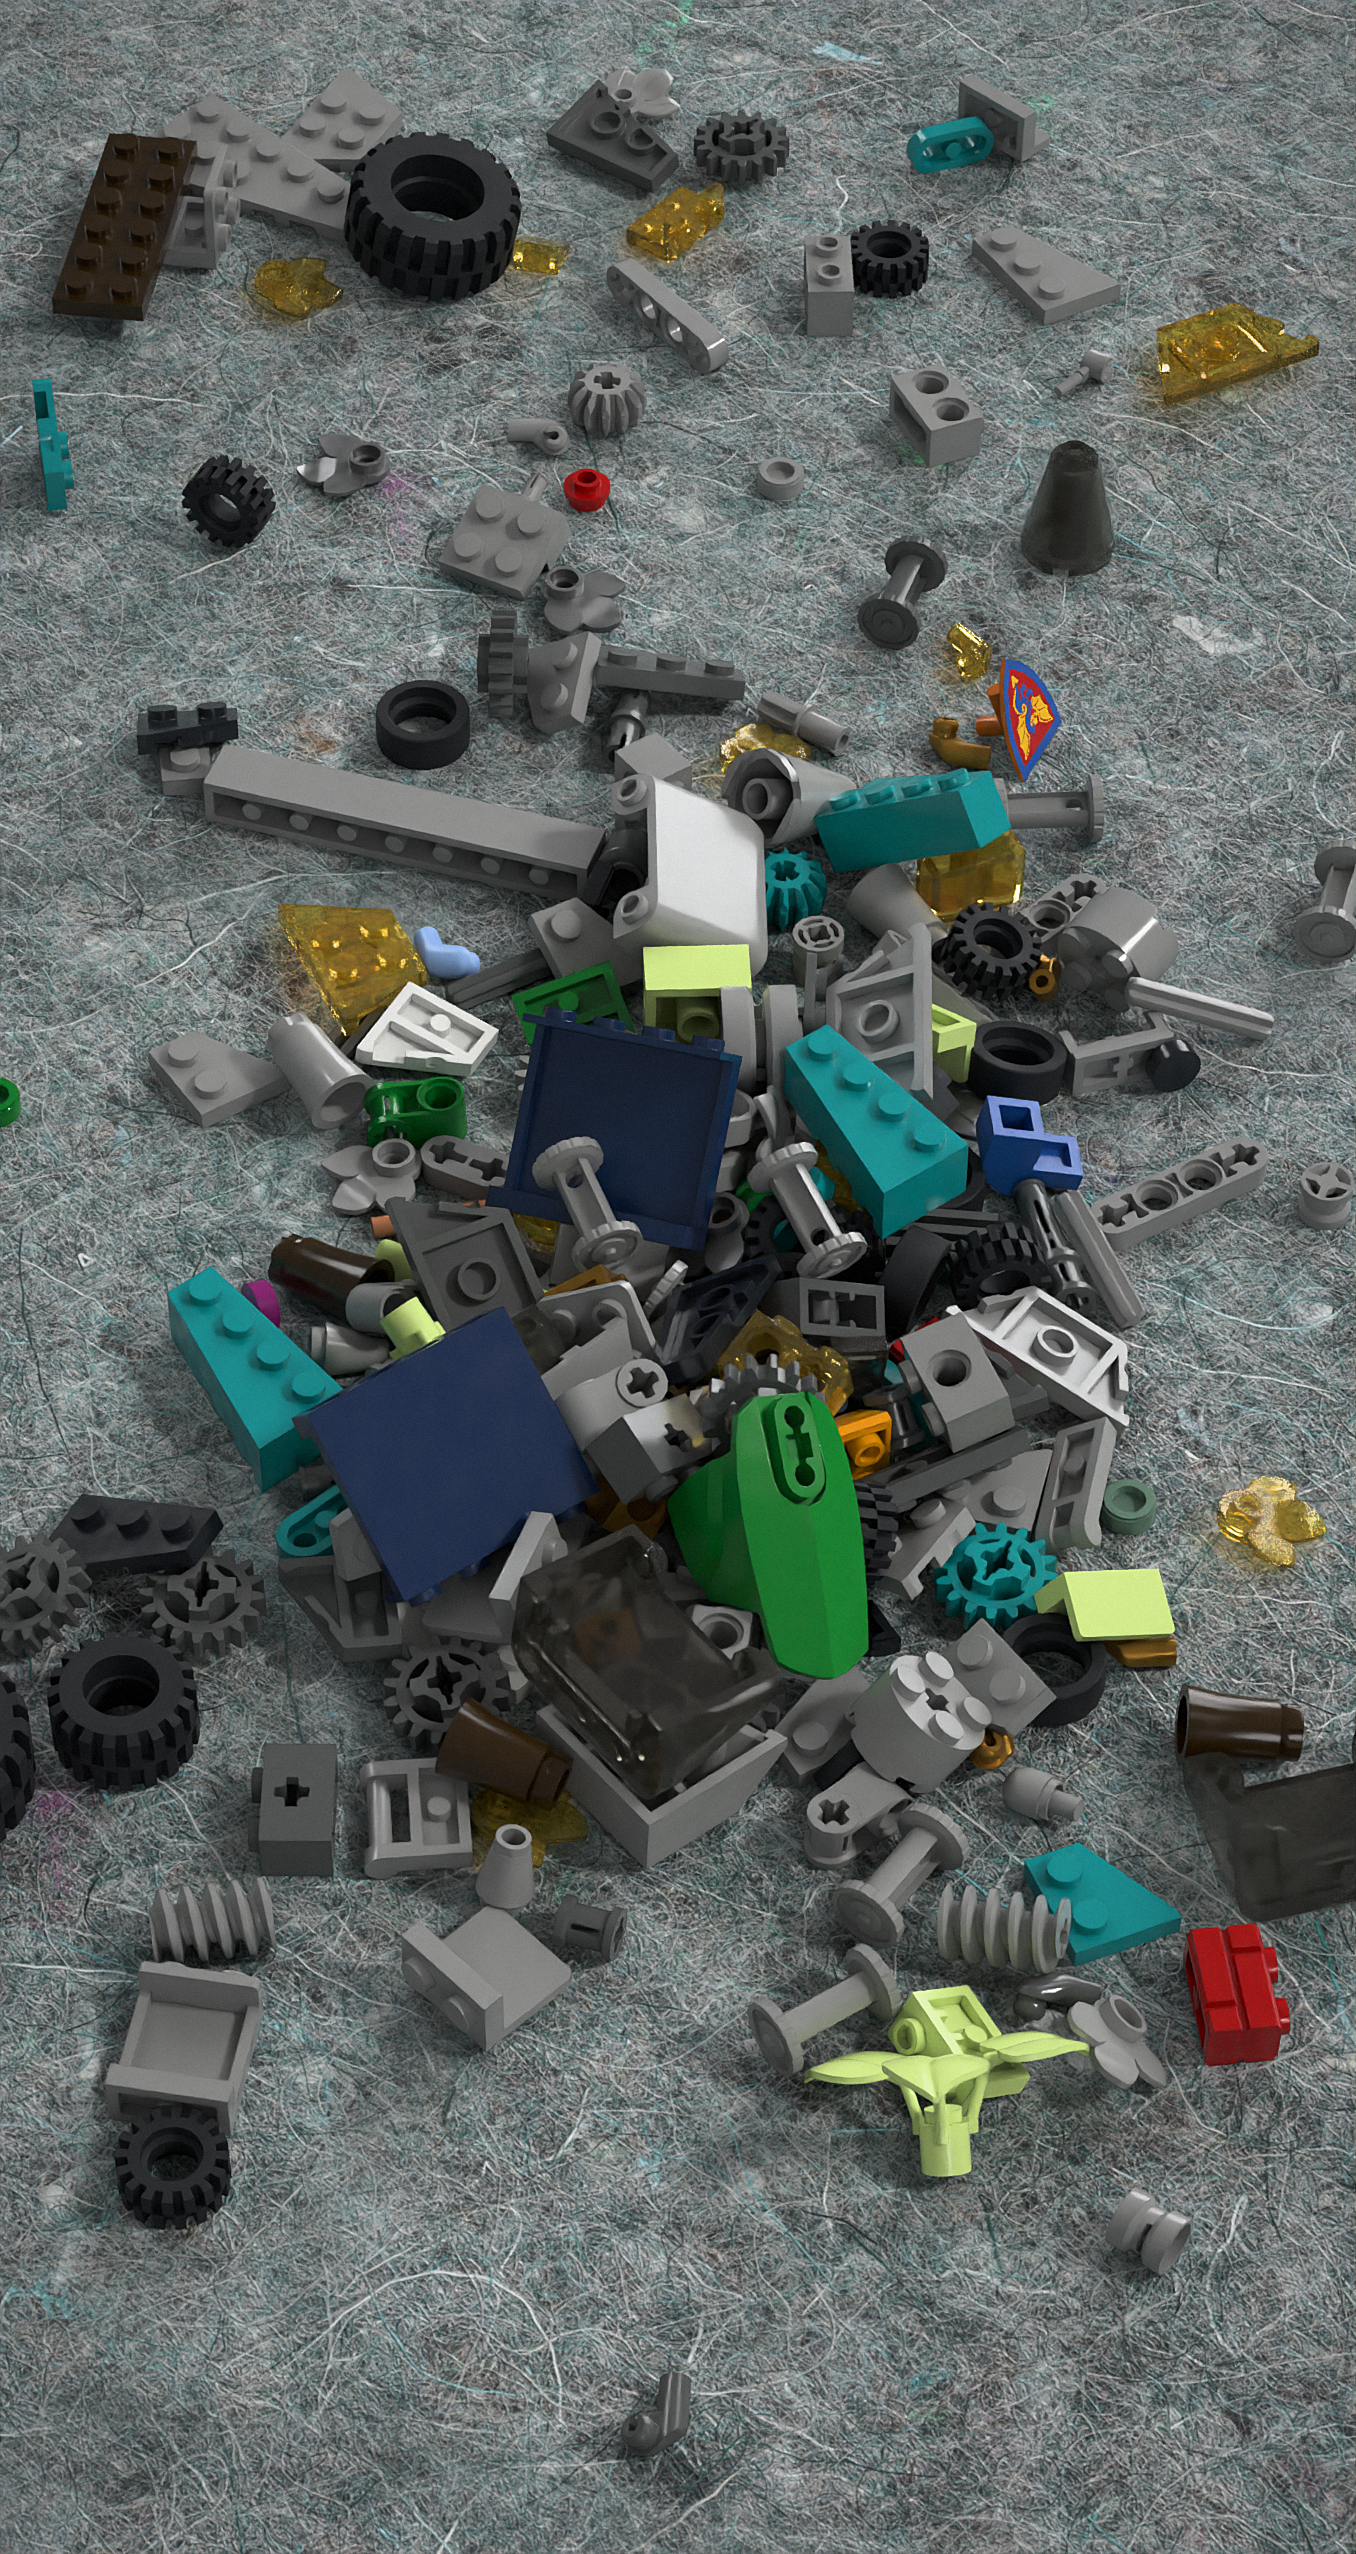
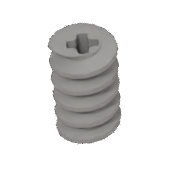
(211, 1920)
(1002, 1931)

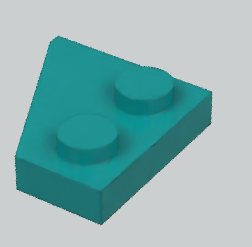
(52, 447)
(1106, 1905)

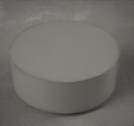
(780, 478)

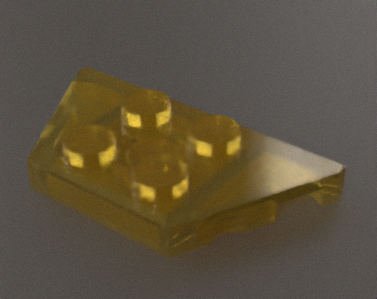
(1224, 350)
(353, 957)

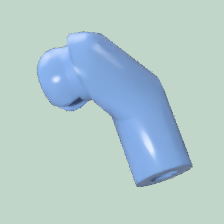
(444, 960)

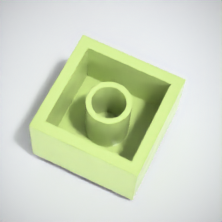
(685, 983)

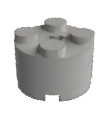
(1115, 941)
(918, 1722)

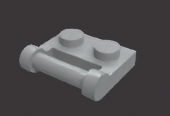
(436, 1815)

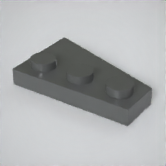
(668, 673)

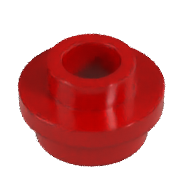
(586, 490)

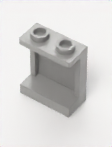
(187, 2044)

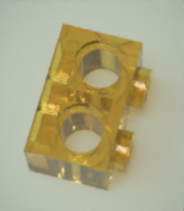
(785, 1338)

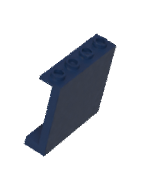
(649, 1106)
(449, 1455)

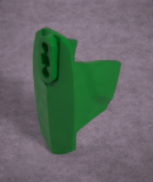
(782, 1536)

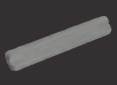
(1198, 1008)
(1099, 1259)

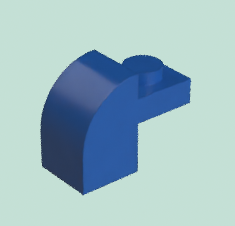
(1017, 1148)

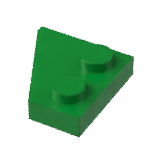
(587, 992)

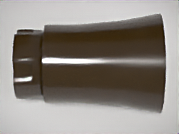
(324, 1272)
(1237, 1725)
(502, 1758)

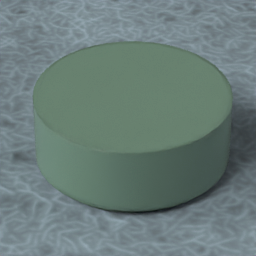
(1128, 1507)

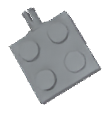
(507, 539)

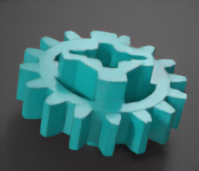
(996, 1577)

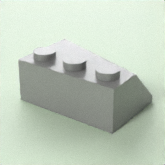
(673, 1819)

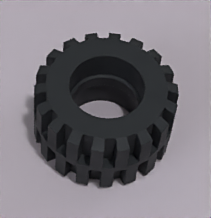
(120, 1674)

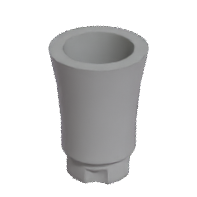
(890, 902)
(318, 1071)

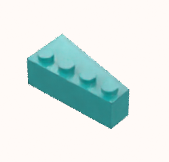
(911, 819)
(874, 1131)
(249, 1372)

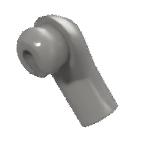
(544, 433)

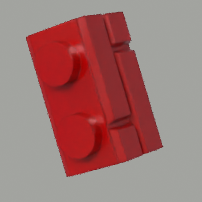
(1234, 1994)

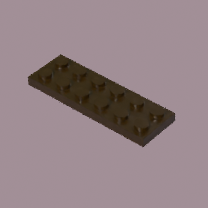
(125, 227)

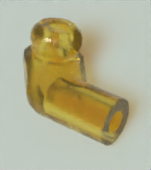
(975, 652)

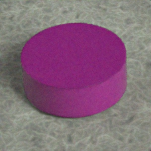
(263, 1297)

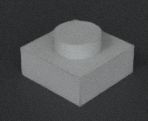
(184, 769)

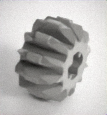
(607, 398)

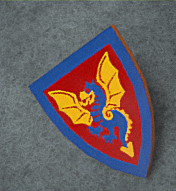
(1023, 715)

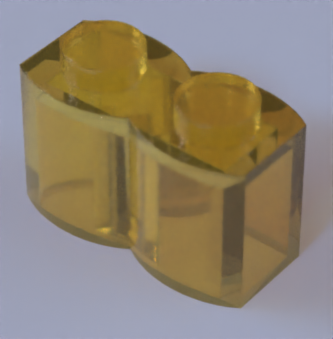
(973, 876)

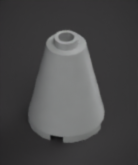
(781, 793)

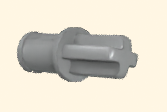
(805, 722)

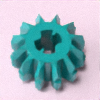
(793, 888)

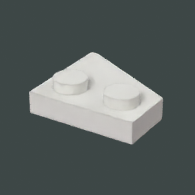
(427, 1036)

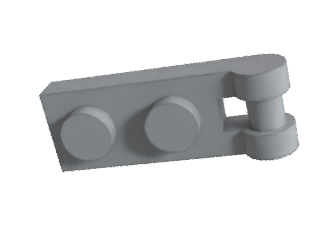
(1076, 1487)

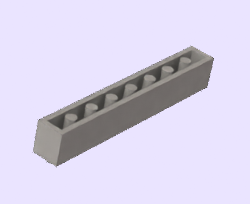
(401, 823)

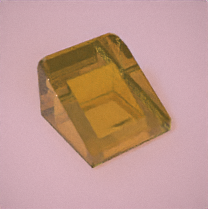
(540, 254)

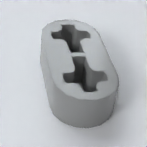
(462, 1166)

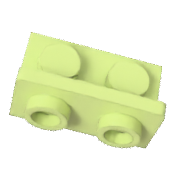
(953, 2023)

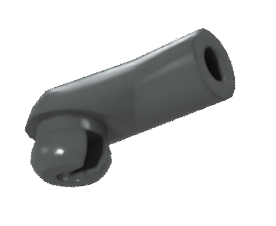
(1056, 1988)
(664, 2426)

